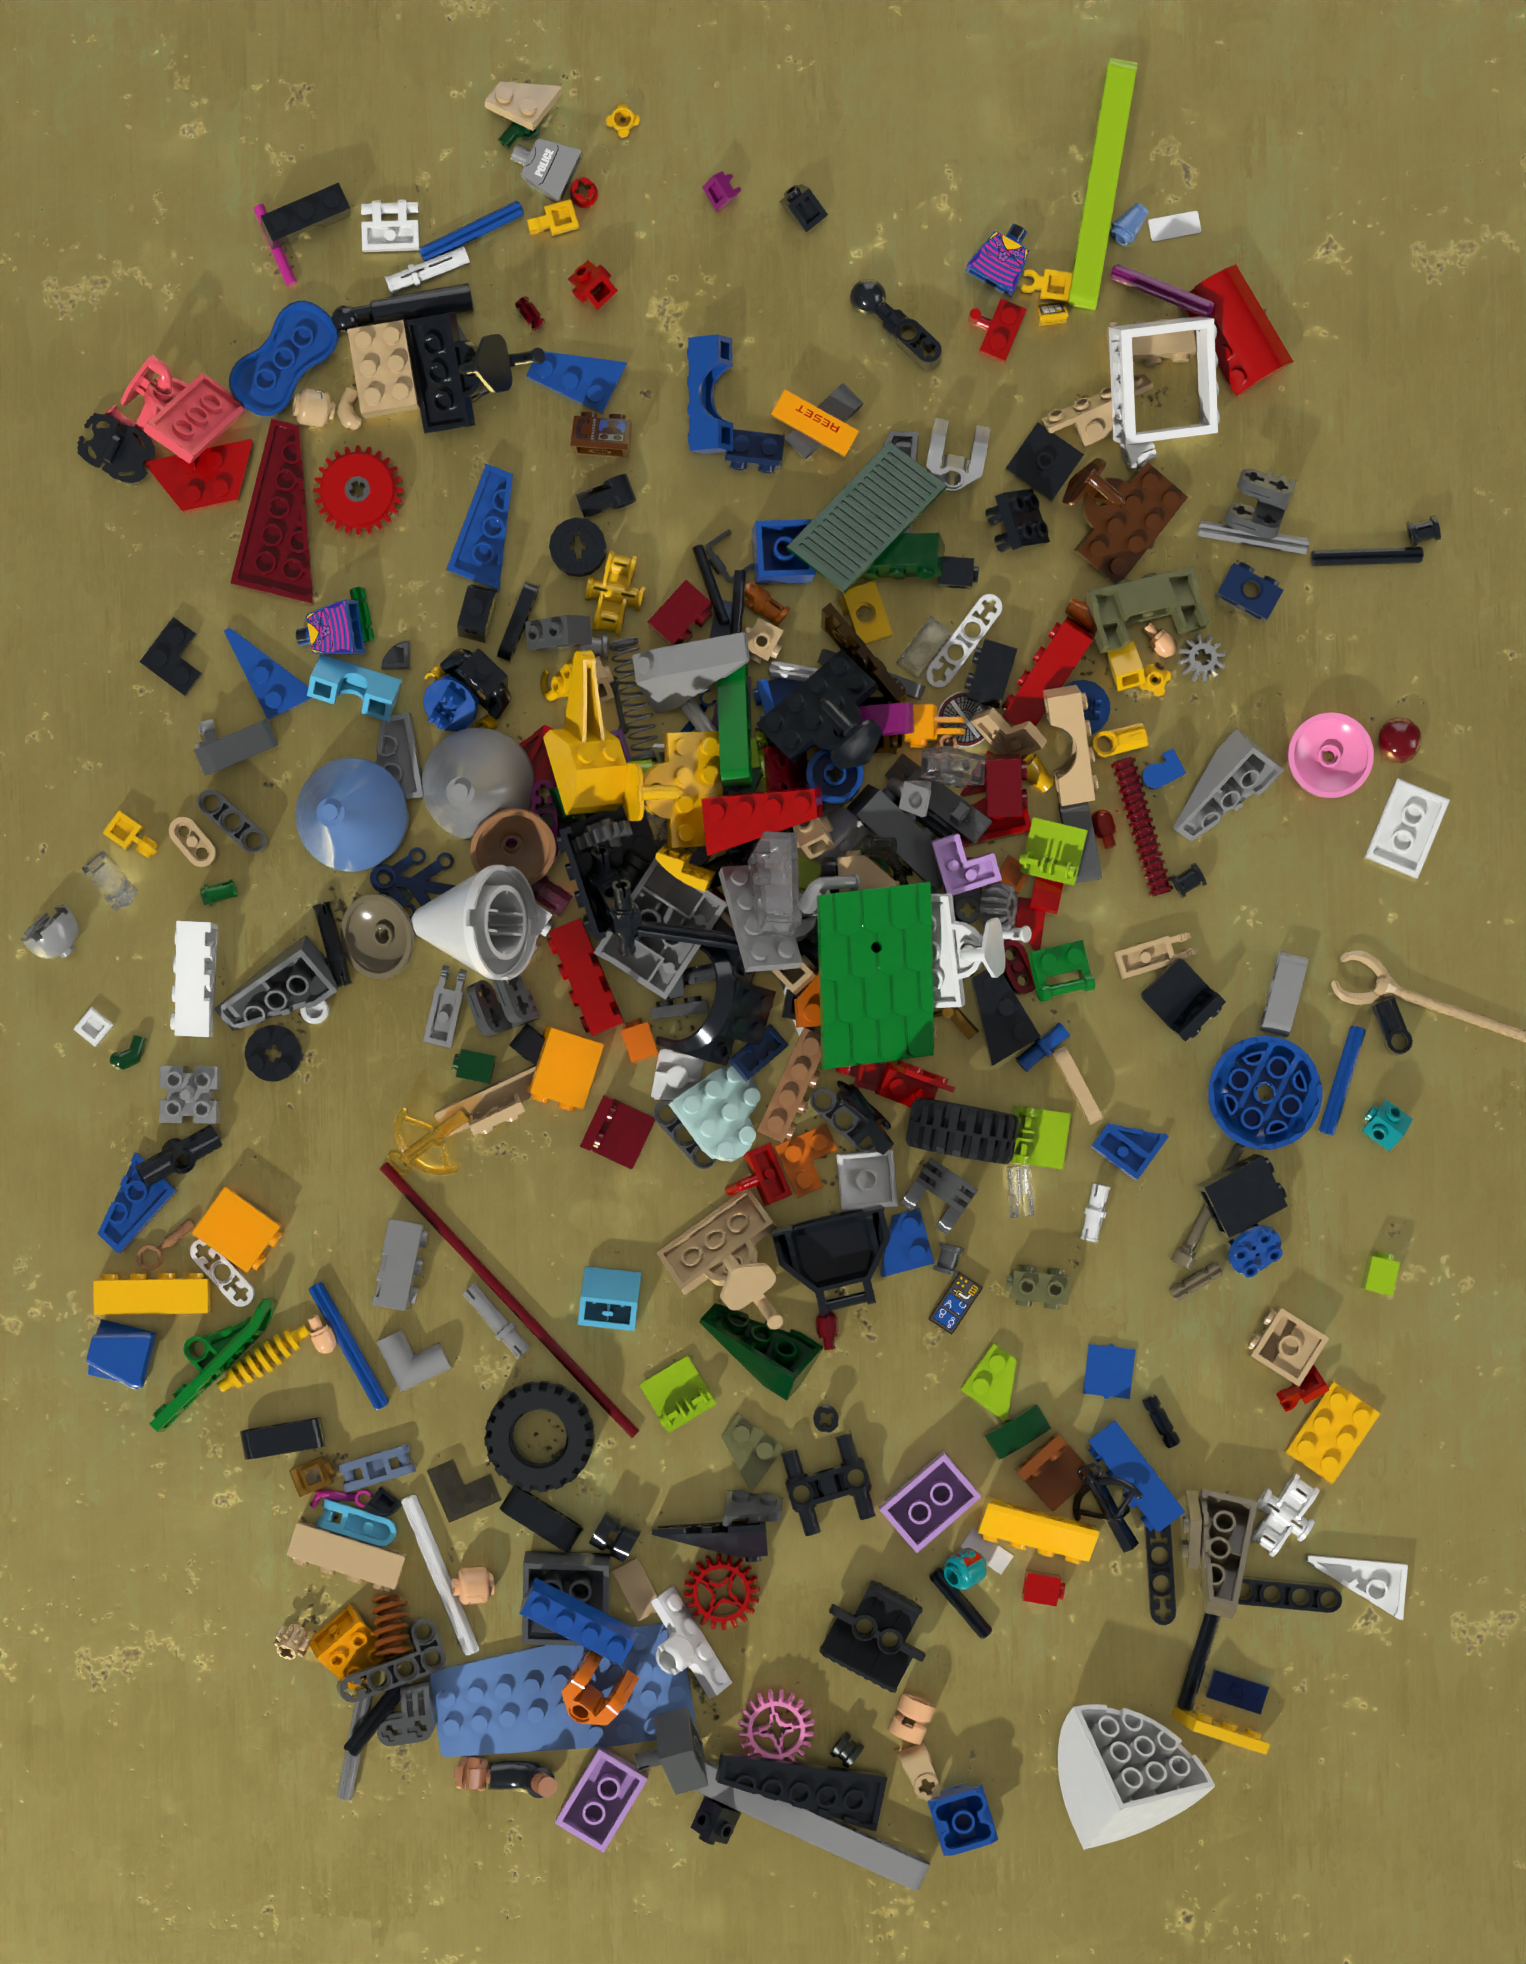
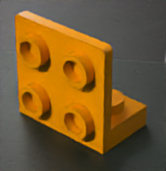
(346, 1644)

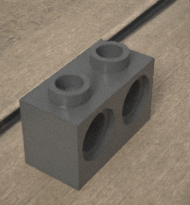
(558, 632)

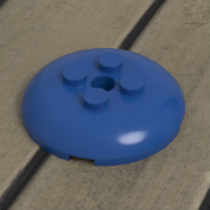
(1293, 1098)

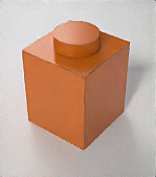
(639, 1040)

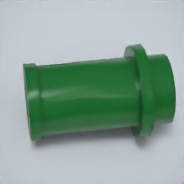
(218, 892)

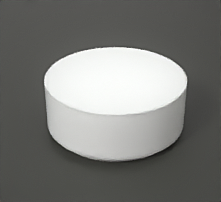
(316, 1014)

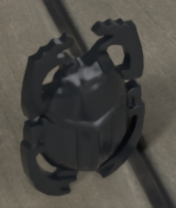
(117, 448)

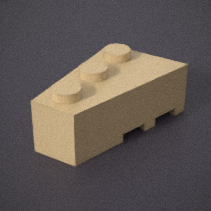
(1158, 347)

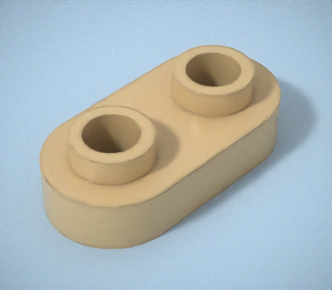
(192, 842)

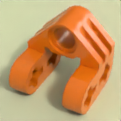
(588, 1704)

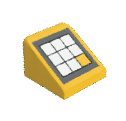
(1051, 313)

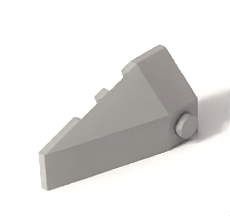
(681, 671)
(1231, 777)

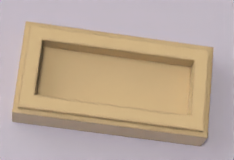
(636, 1587)

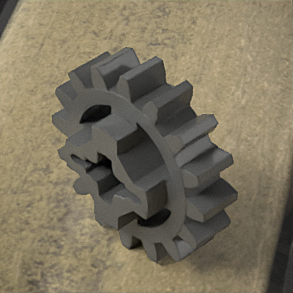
(602, 833)

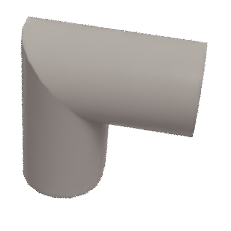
(412, 1368)

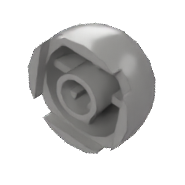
(52, 934)

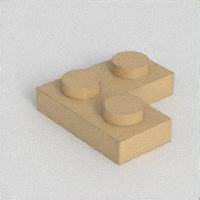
(1006, 739)

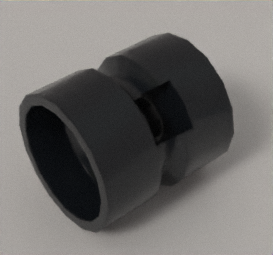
(623, 1542)

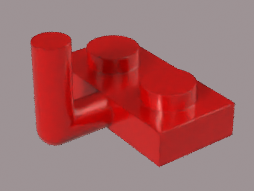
(1000, 330)
(765, 1175)

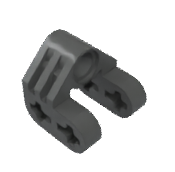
(1273, 497)
(514, 1009)
(945, 1186)
(416, 1705)

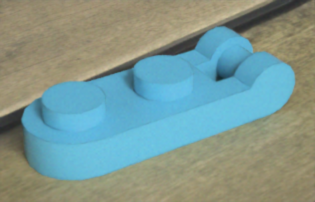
(357, 1523)

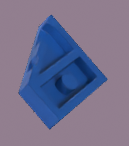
(1128, 1148)
(907, 1244)

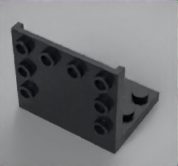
(639, 843)

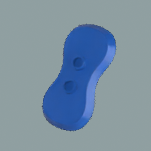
(297, 342)

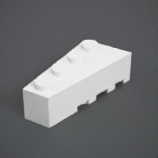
(194, 978)

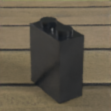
(1242, 1195)

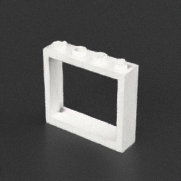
(1123, 380)

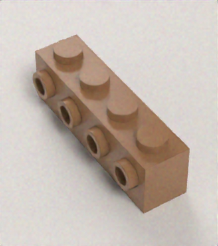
(792, 1086)

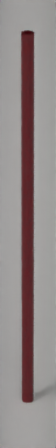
(509, 1300)

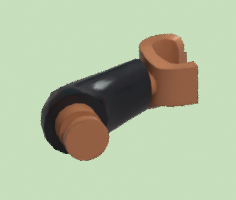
(507, 1775)

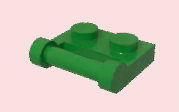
(1058, 961)

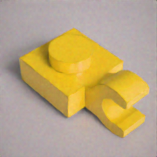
(558, 217)

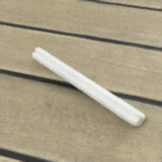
(439, 1574)

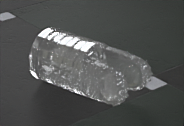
(1020, 1184)

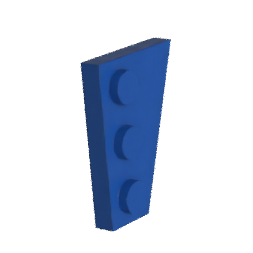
(133, 1207)

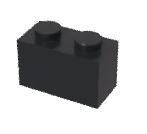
(991, 673)

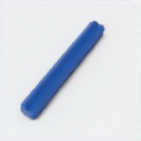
(471, 231)
(1342, 1080)

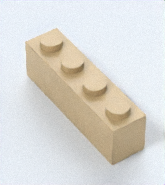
(346, 1555)

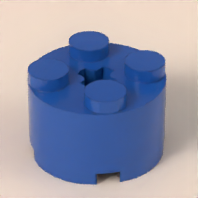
(833, 792)

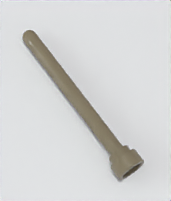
(1185, 1255)

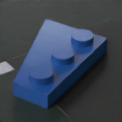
(579, 378)

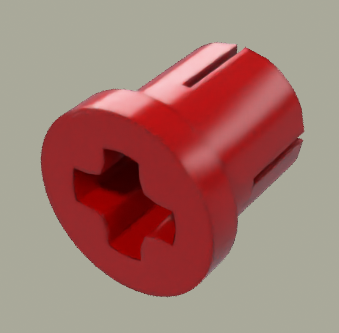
(578, 199)

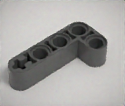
(390, 1666)

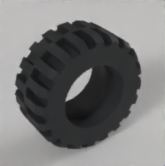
(962, 1130)
(529, 1474)

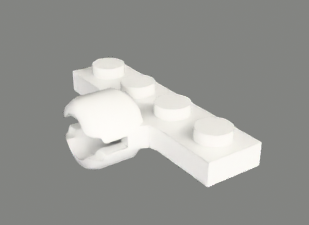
(687, 1645)

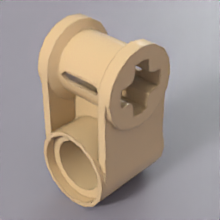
(919, 1766)

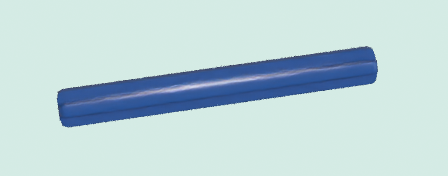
(348, 1346)

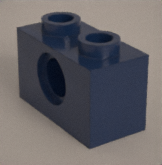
(1232, 591)

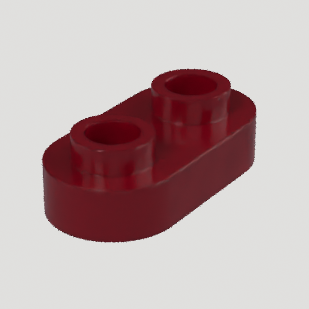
(1018, 967)

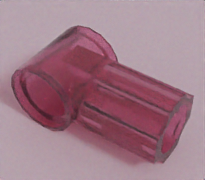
(551, 895)

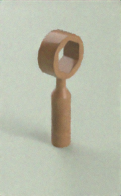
(169, 1241)

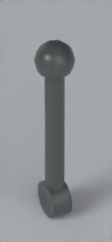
(614, 685)

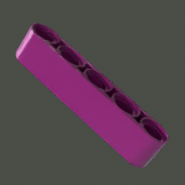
(891, 718)

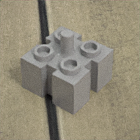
(190, 1094)

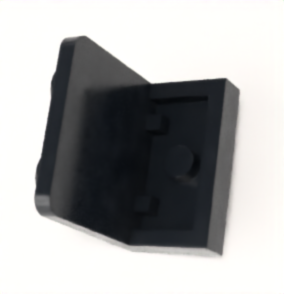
(1182, 999)

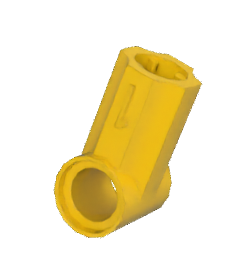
(1121, 740)

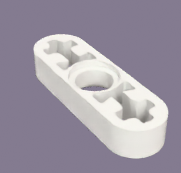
(230, 1294)

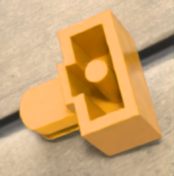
(926, 726)

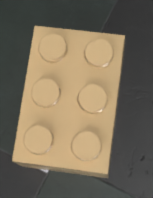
(383, 369)

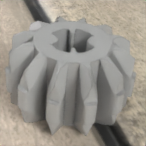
(1207, 650)
(999, 902)

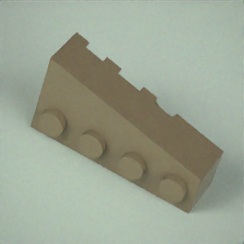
(1224, 1549)

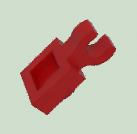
(866, 1075)
(1310, 1389)

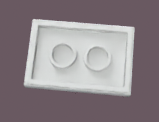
(1406, 828)

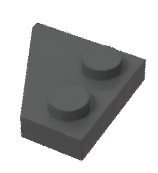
(752, 1507)

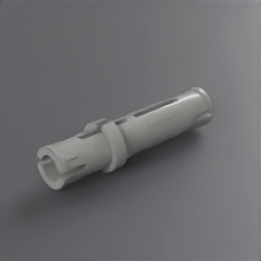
(504, 1330)

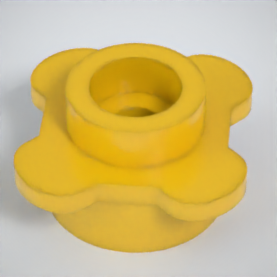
(622, 112)
(1162, 677)

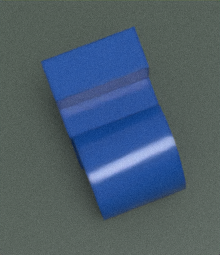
(1158, 775)

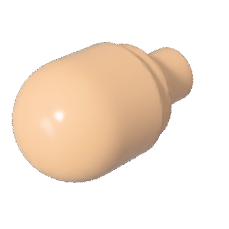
(1160, 640)
(322, 1335)

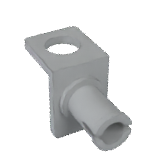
(913, 795)

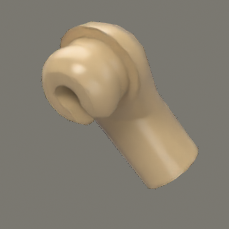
(346, 411)

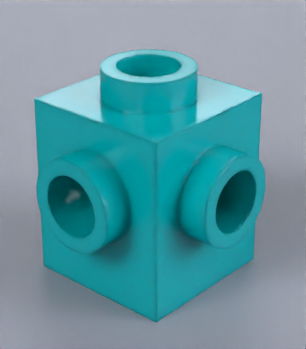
(1386, 1124)

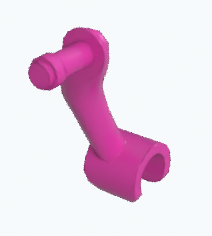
(340, 1496)

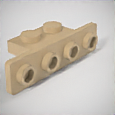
(1092, 414)
(492, 1104)

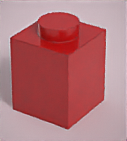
(1042, 1588)

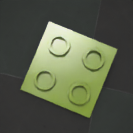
(1053, 851)
(1041, 1137)
(678, 1394)

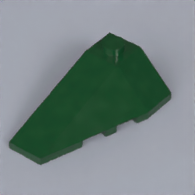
(772, 1356)

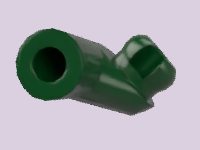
(514, 132)

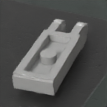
(444, 1010)

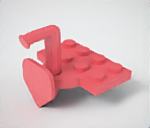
(177, 413)

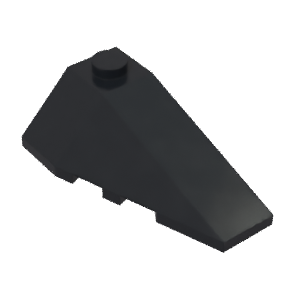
(738, 1540)

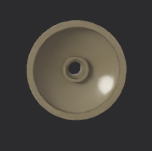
(366, 937)

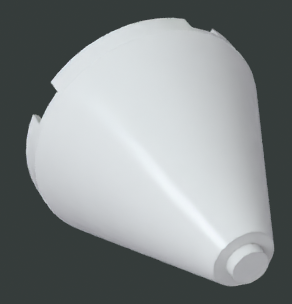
(483, 922)

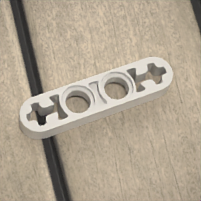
(961, 639)

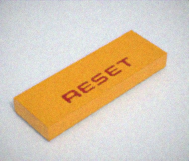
(814, 423)

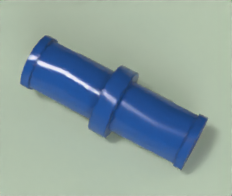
(1042, 1047)

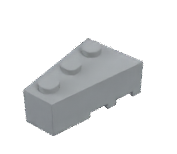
(400, 1264)

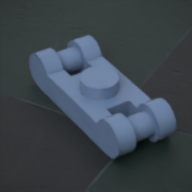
(376, 1468)

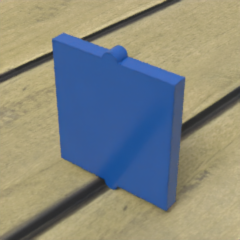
(1109, 1371)

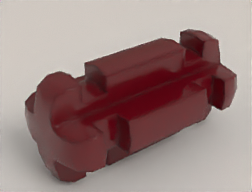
(530, 313)

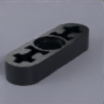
(517, 622)

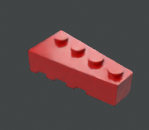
(1051, 671)
(745, 816)
(586, 977)

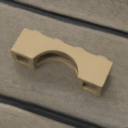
(1074, 778)

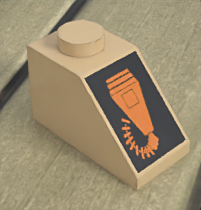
(870, 872)

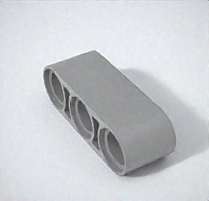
(1284, 993)

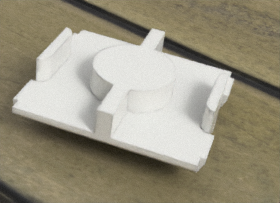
(675, 1074)

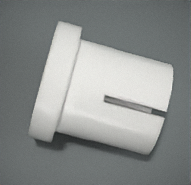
(1137, 453)

